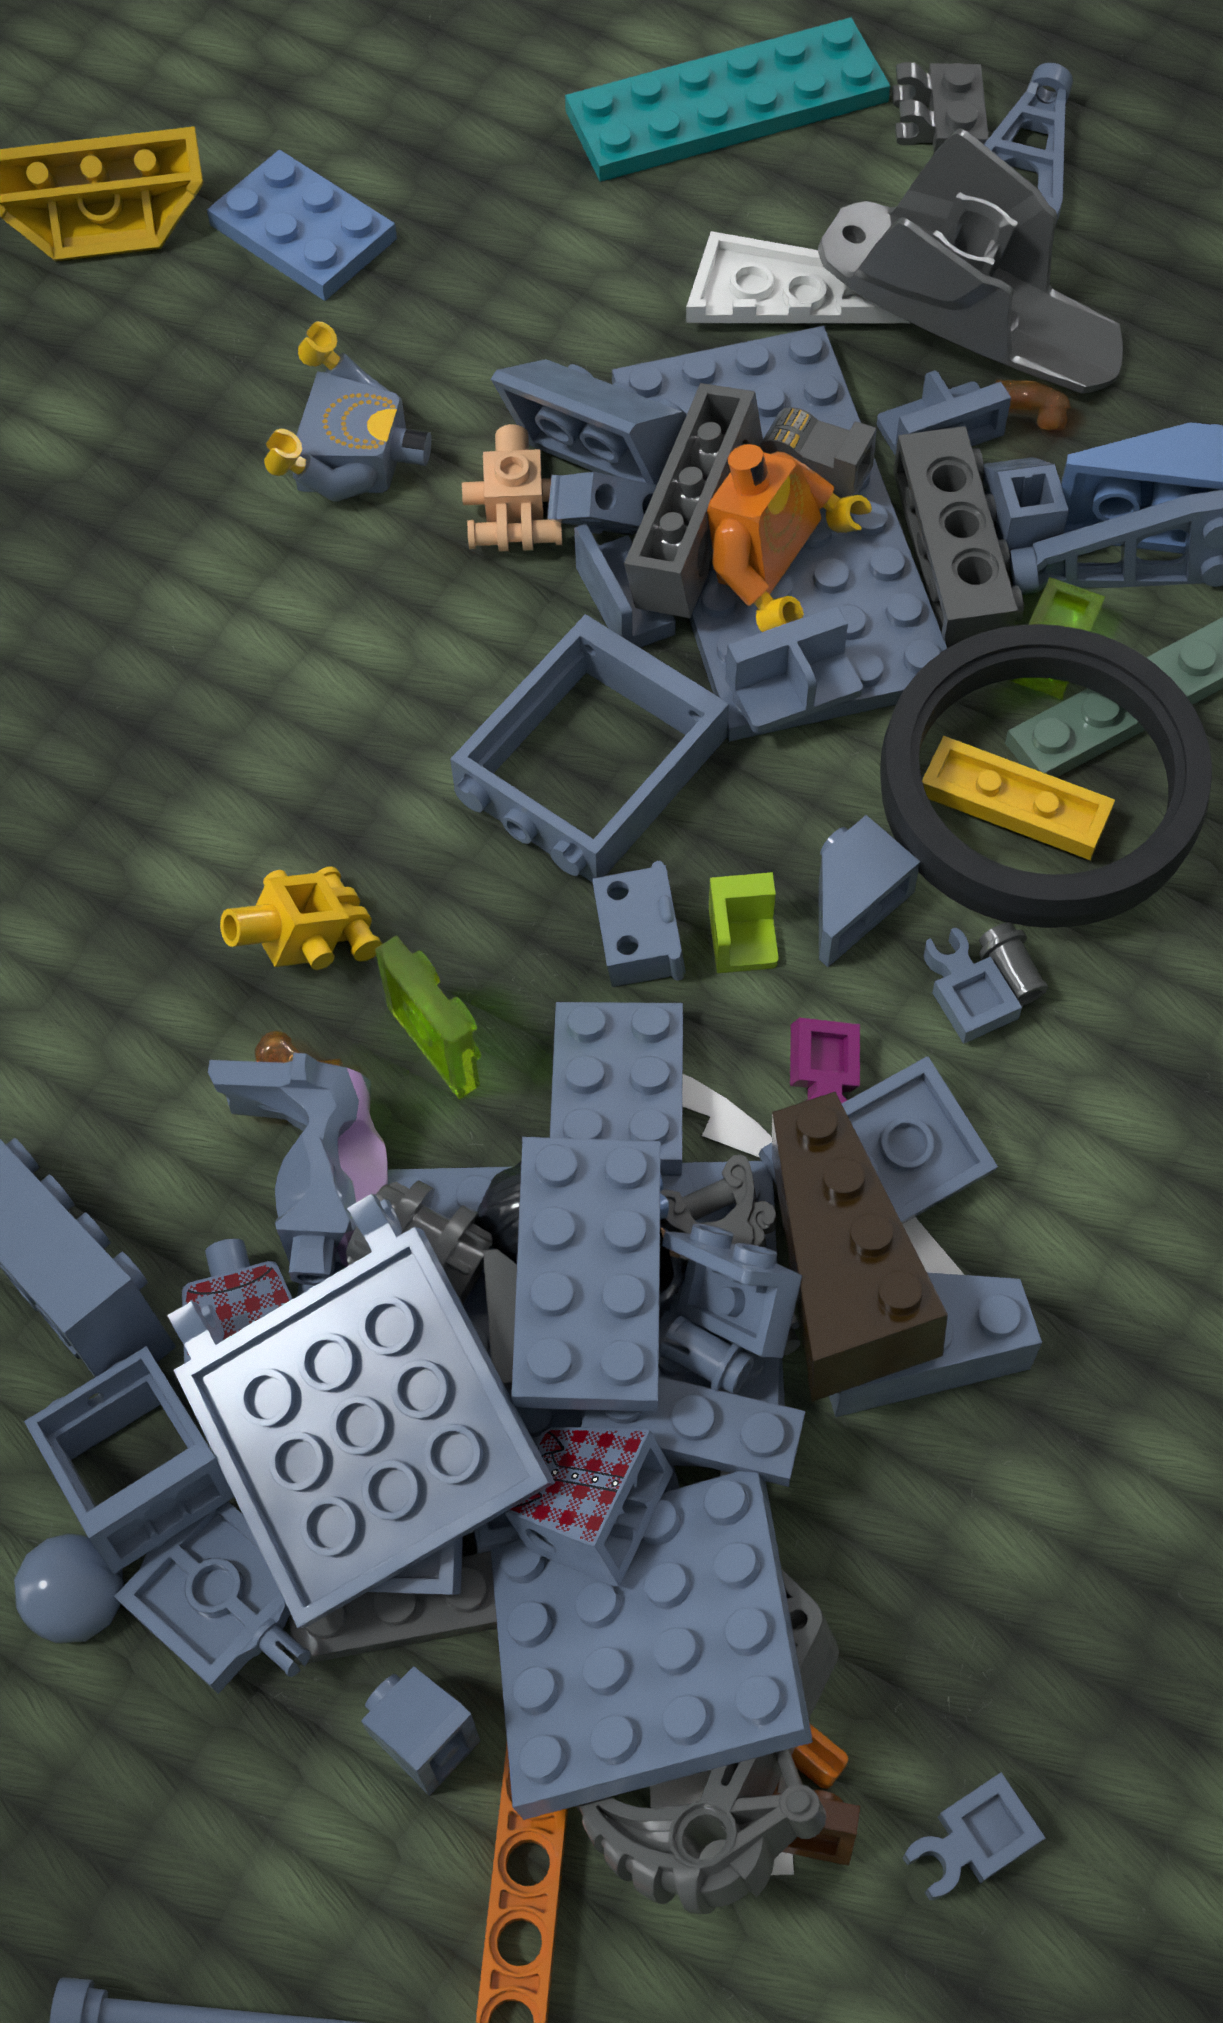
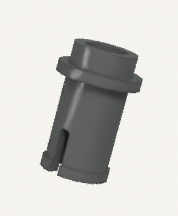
(1012, 959)

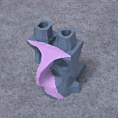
(328, 1166)

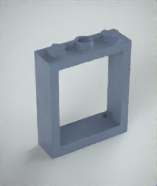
(633, 674)

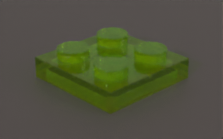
(433, 1022)

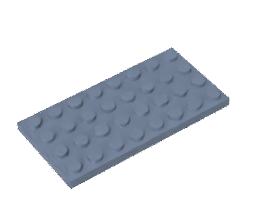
(860, 571)

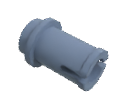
(707, 1356)

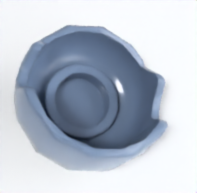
(66, 1590)

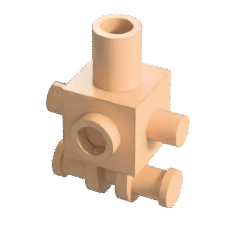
(511, 495)

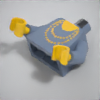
(348, 430)

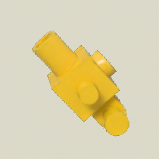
(302, 920)

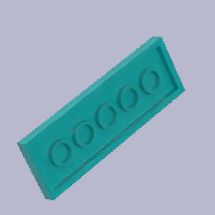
(726, 99)

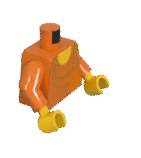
(763, 522)

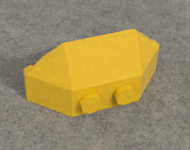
(100, 192)

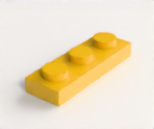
(1017, 797)

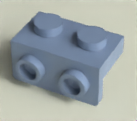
(735, 1289)

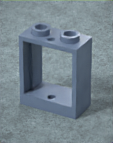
(153, 1505)

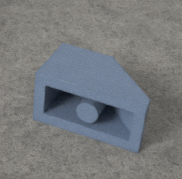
(860, 884)
(420, 1727)

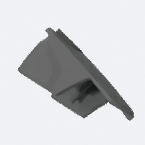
(974, 266)

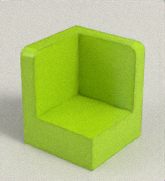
(743, 922)

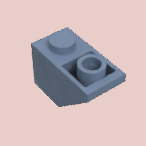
(1026, 500)

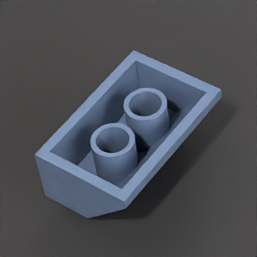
(590, 420)

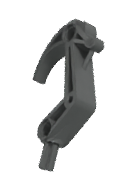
(663, 1845)

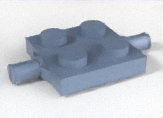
(213, 1599)

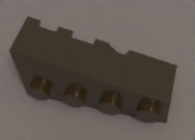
(862, 1284)

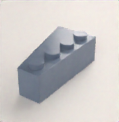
(66, 1271)

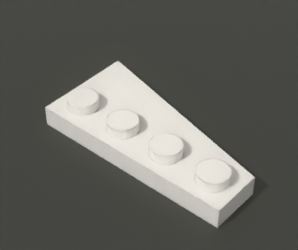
(773, 284)

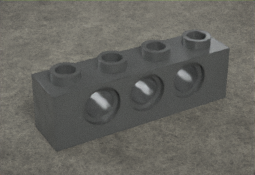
(955, 533)
(674, 538)

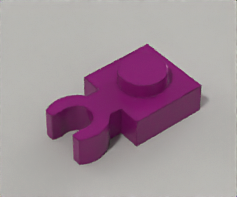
(825, 1057)

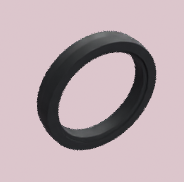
(1070, 657)

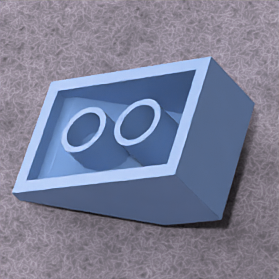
(1141, 474)

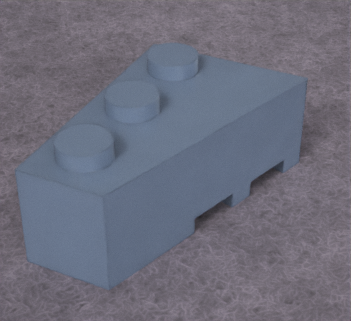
(985, 1338)

